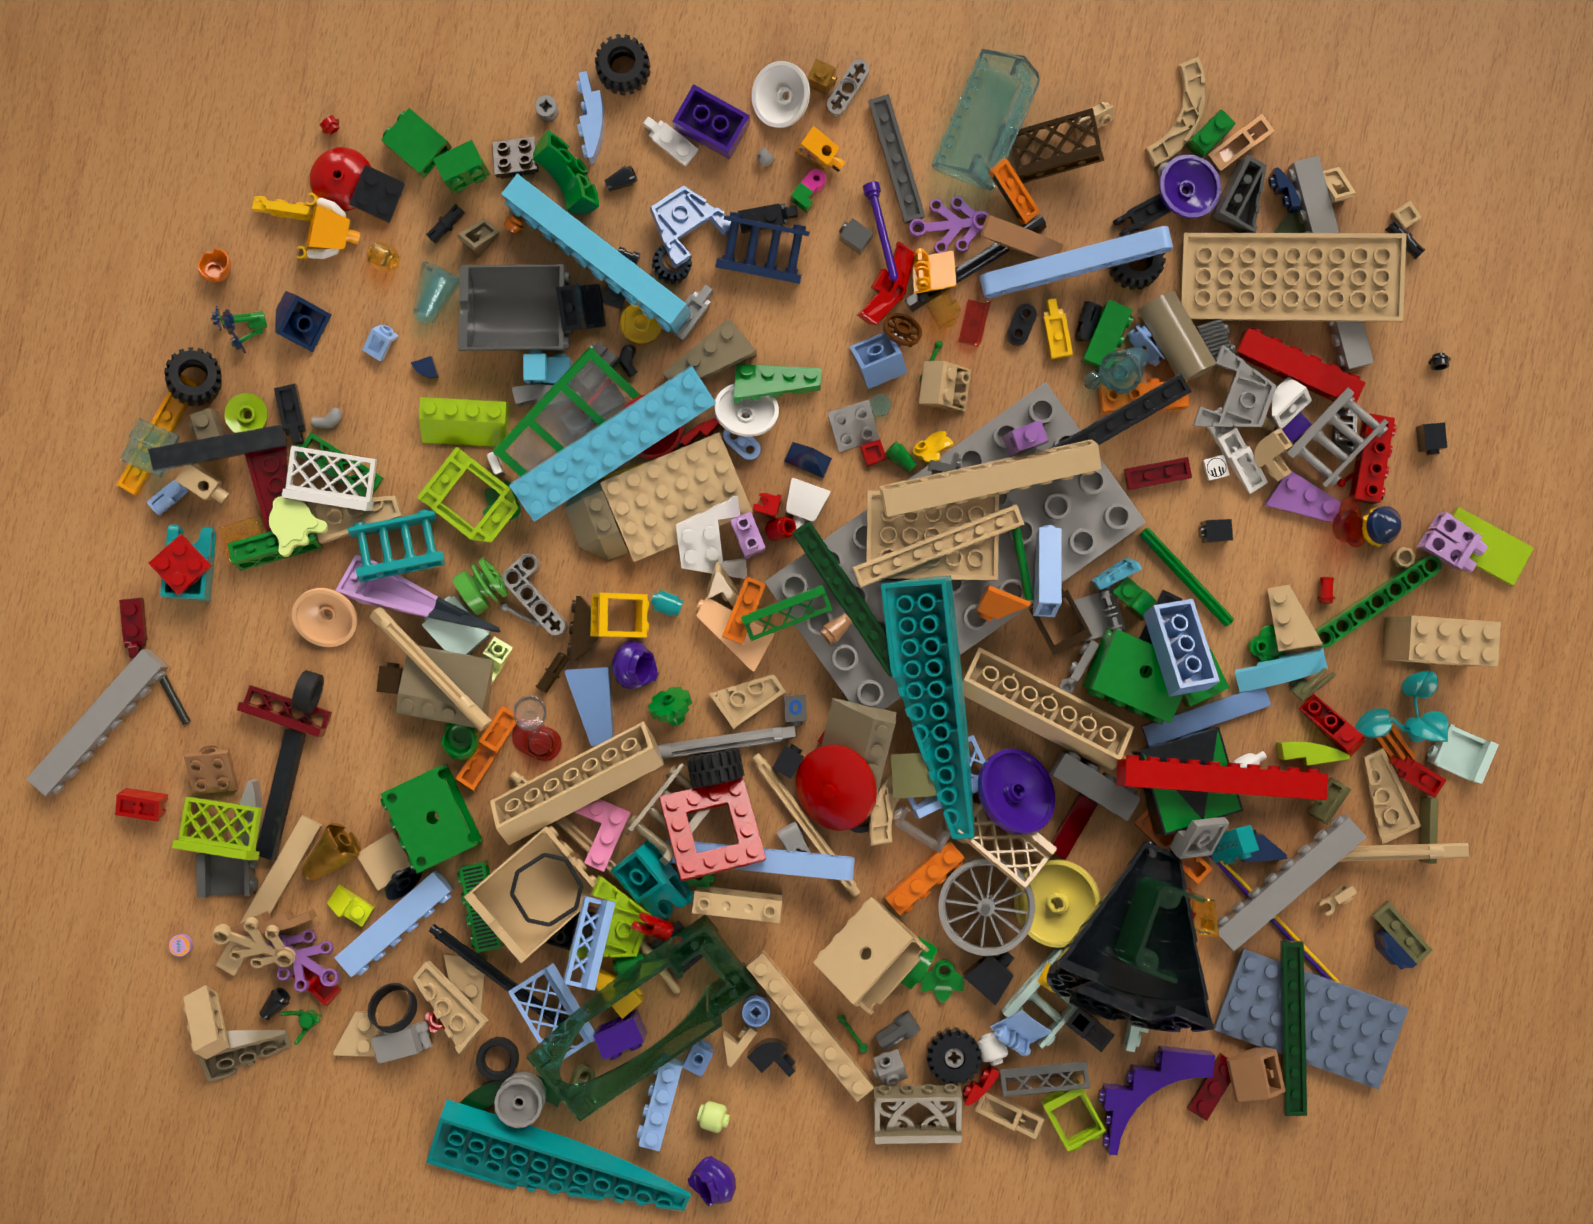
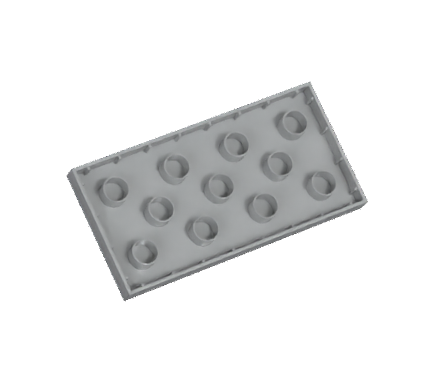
(1087, 508)

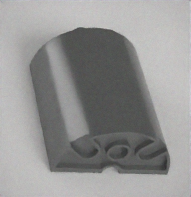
(511, 308)

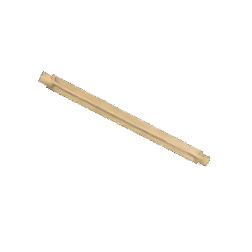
(798, 815)
(577, 835)

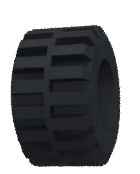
(617, 48)
(1139, 279)
(189, 359)
(715, 768)

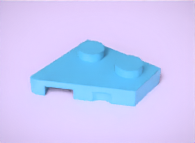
(1116, 573)

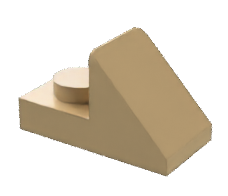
(1338, 185)
(721, 583)
(735, 1047)

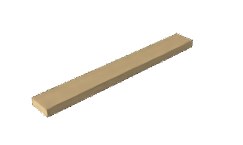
(938, 546)
(275, 882)

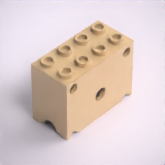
(870, 955)

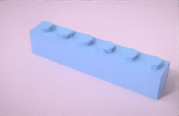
(394, 923)

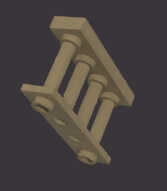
(693, 818)

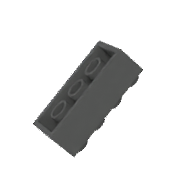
(1093, 785)

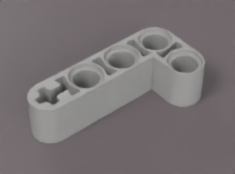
(537, 598)

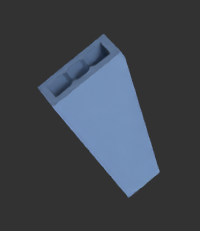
(594, 701)

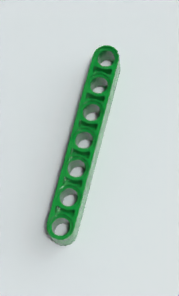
(1384, 596)

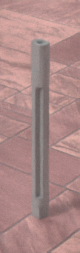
(725, 742)

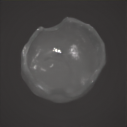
(530, 713)

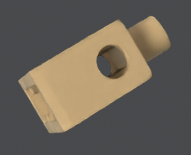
(194, 479)

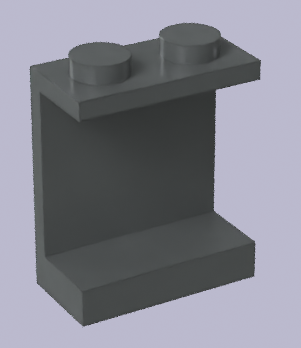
(225, 875)

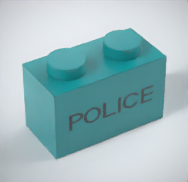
(1235, 843)

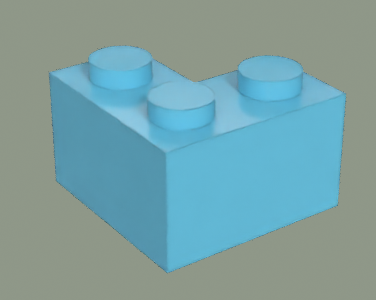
(544, 369)

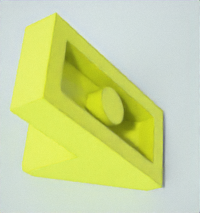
(350, 905)

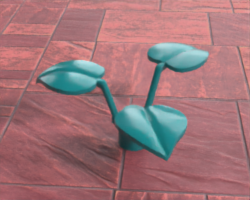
(1432, 725)

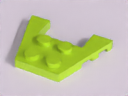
(621, 938)

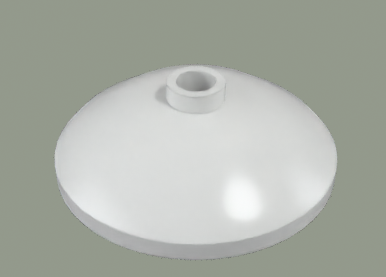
(771, 90)
(759, 414)

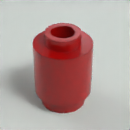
(780, 528)

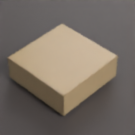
(1406, 215)

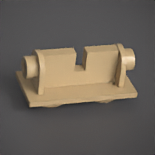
(1103, 114)

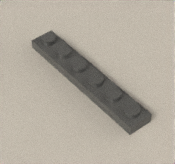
(896, 158)

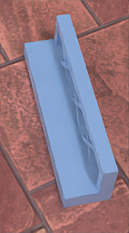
(597, 943)

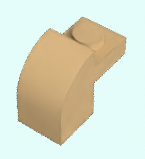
(1269, 452)

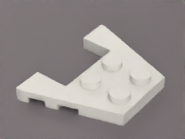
(701, 544)

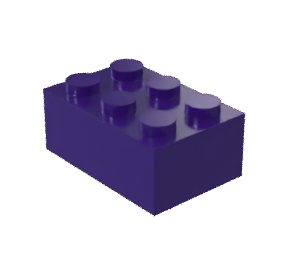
(711, 121)

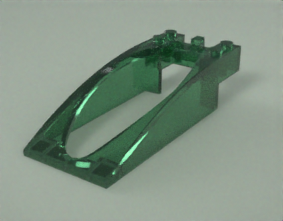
(702, 1020)

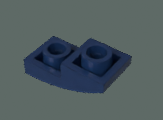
(1282, 185)

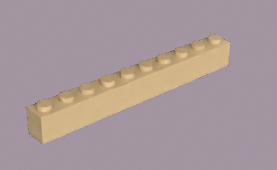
(990, 478)

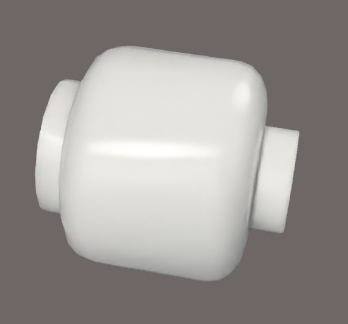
(992, 1049)

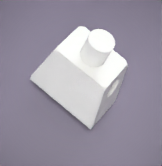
(805, 501)

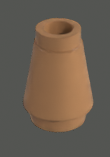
(836, 628)

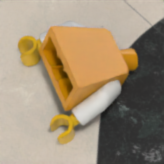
(327, 230)

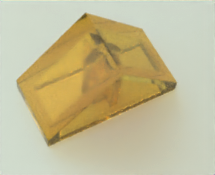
(1206, 918)

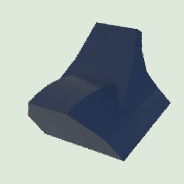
(1392, 951)

